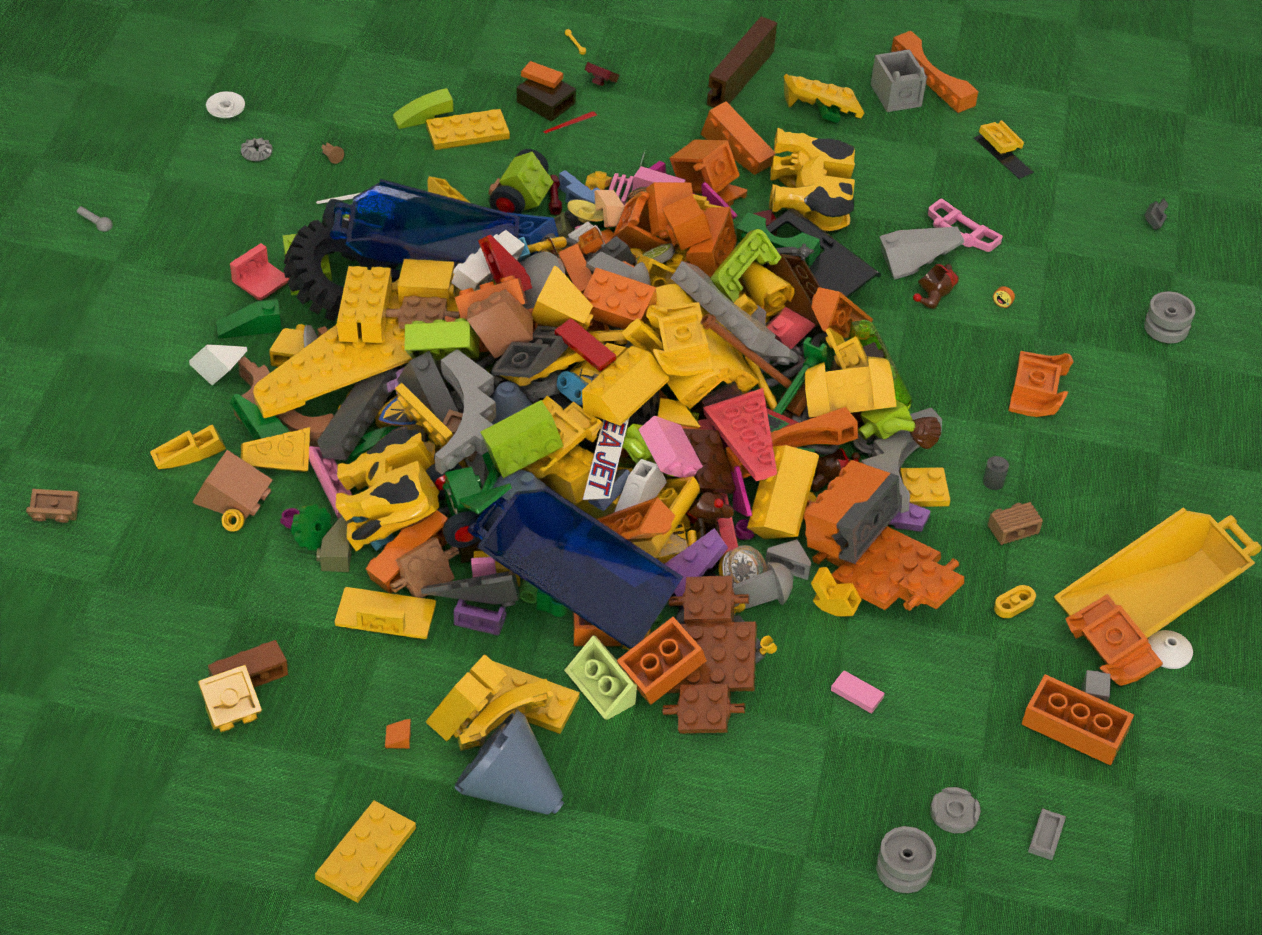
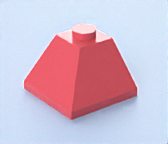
(789, 327)

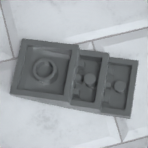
(531, 357)

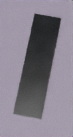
(1008, 159)

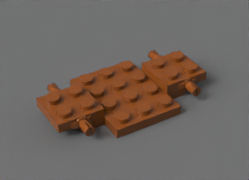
(729, 654)

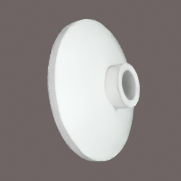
(225, 104)
(1171, 648)

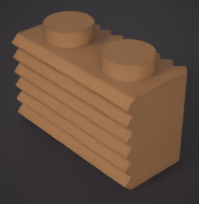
(1015, 522)

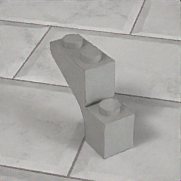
(776, 350)

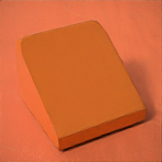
(398, 734)

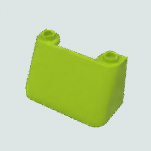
(753, 247)

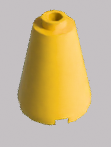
(767, 288)

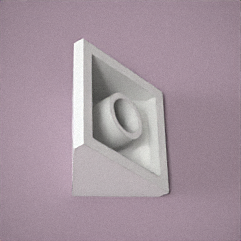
(216, 360)

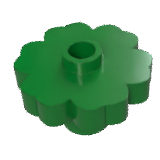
(311, 526)

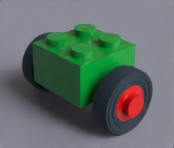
(454, 485)

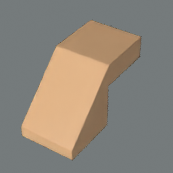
(610, 205)

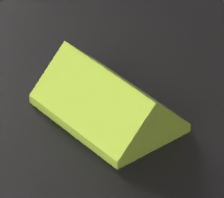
(602, 679)

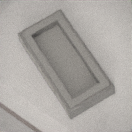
(1047, 834)

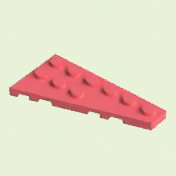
(746, 430)

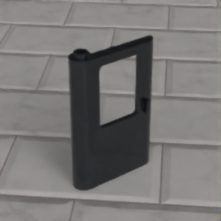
(835, 267)

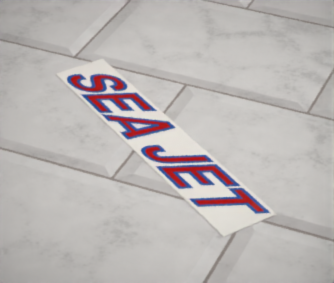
(605, 461)

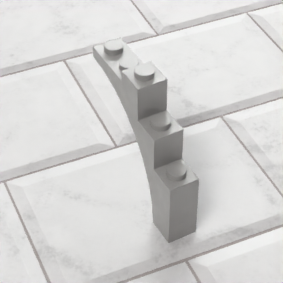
(474, 388)
(891, 453)

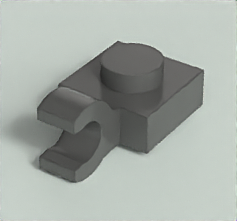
(1155, 213)

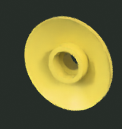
(585, 211)

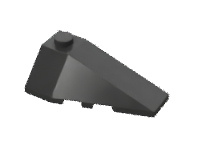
(426, 382)
(487, 589)

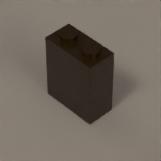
(546, 100)

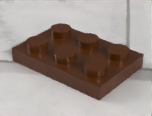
(715, 473)

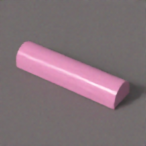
(327, 474)

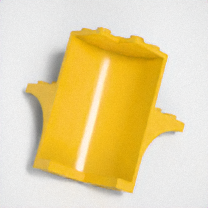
(726, 360)

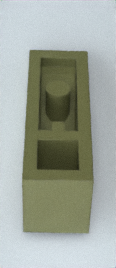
(335, 548)

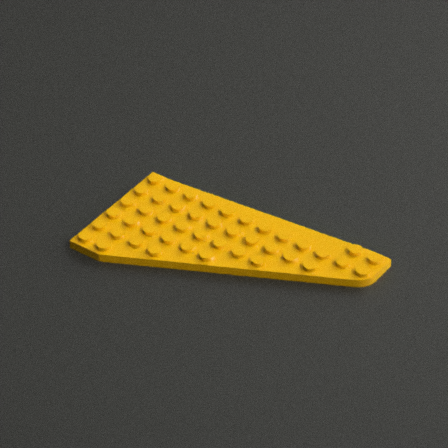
(333, 364)

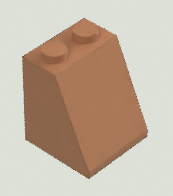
(500, 321)
(233, 486)

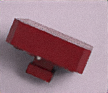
(601, 74)

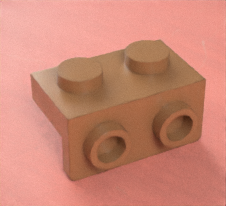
(53, 505)

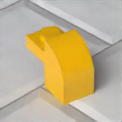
(834, 597)

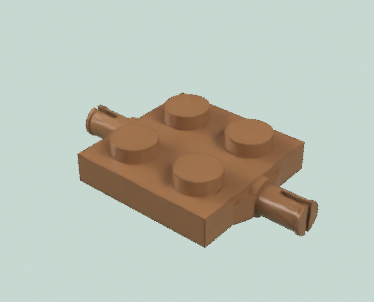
(421, 309)
(424, 567)

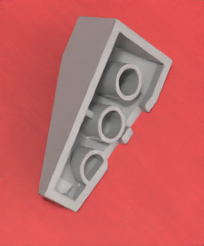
(912, 248)

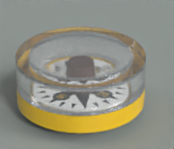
(742, 563)

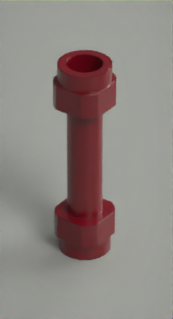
(555, 205)

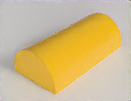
(678, 497)

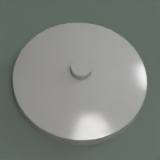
(539, 268)

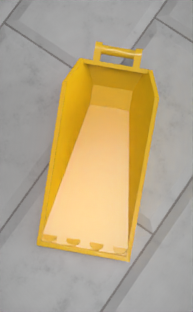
(1166, 570)

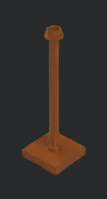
(799, 401)

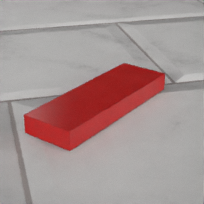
(585, 345)

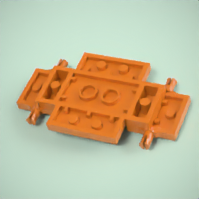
(898, 568)

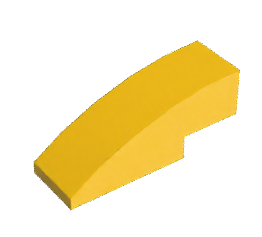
(188, 448)

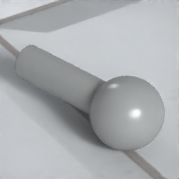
(103, 224)

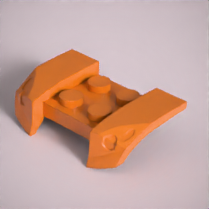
(1038, 383)
(1115, 640)

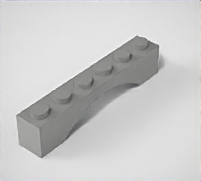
(738, 322)

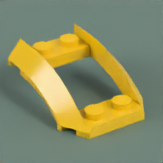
(522, 698)

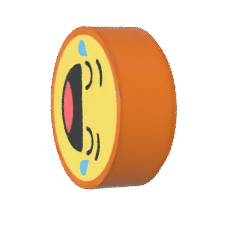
(1004, 297)

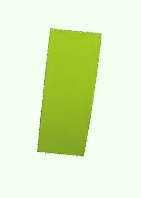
(424, 108)

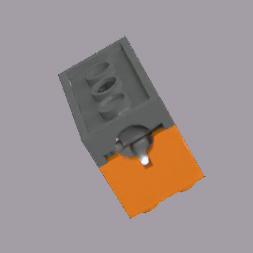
(852, 511)

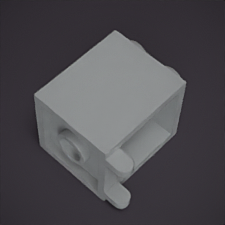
(898, 80)

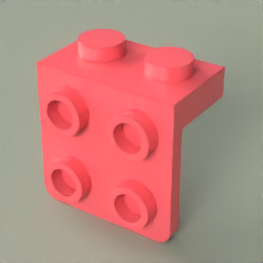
(256, 274)

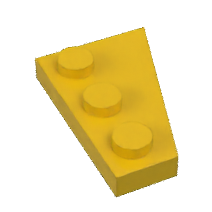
(279, 452)

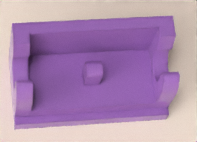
(479, 618)

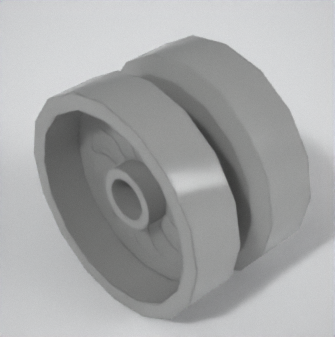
(1169, 317)
(906, 859)

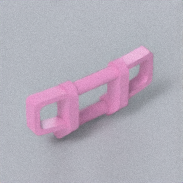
(970, 240)

